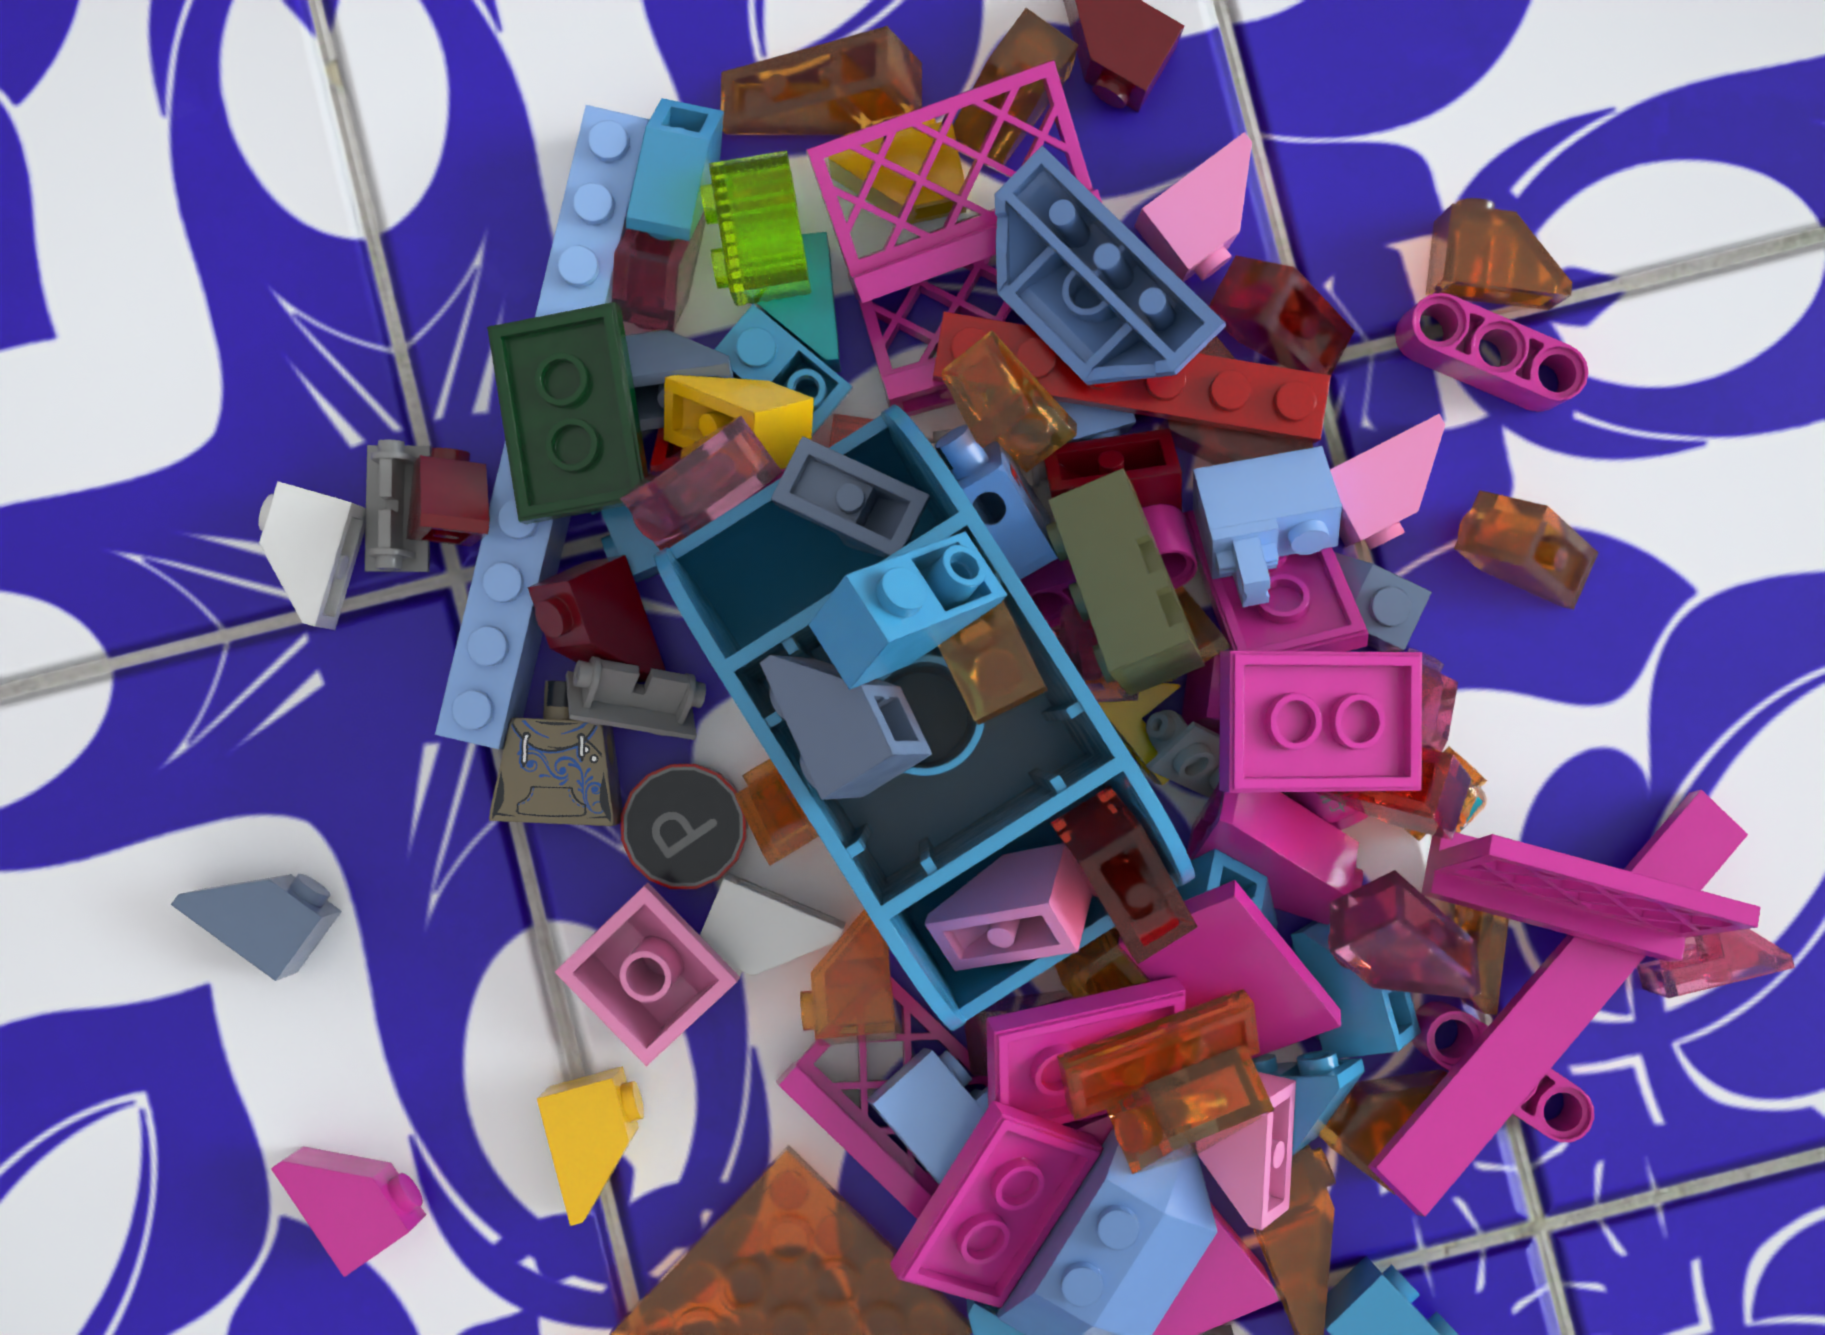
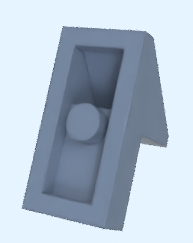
(850, 499)

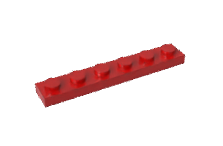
(1204, 392)

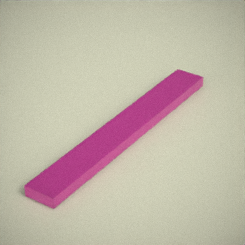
(1541, 1021)

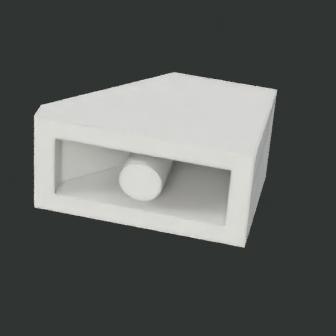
(312, 549)
(763, 929)

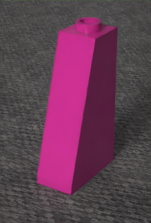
(1223, 1283)

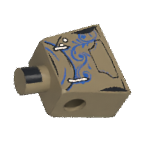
(558, 769)

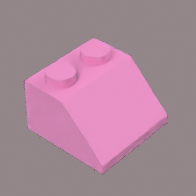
(647, 974)

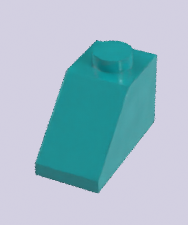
(812, 316)

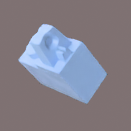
(1264, 511)
(931, 1109)

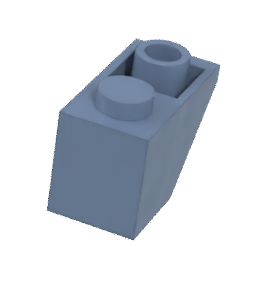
(844, 736)

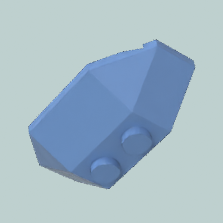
(1091, 281)
(1116, 1251)

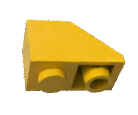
(891, 188)

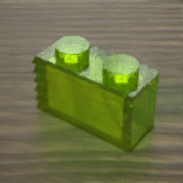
(757, 227)

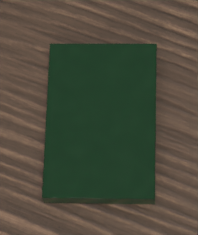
(568, 411)

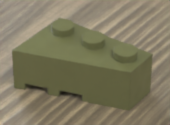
(1122, 584)

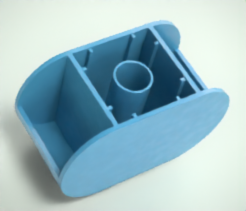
(986, 789)

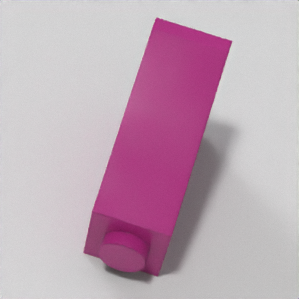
(1296, 849)

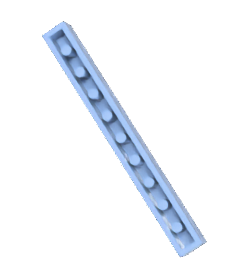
(499, 623)

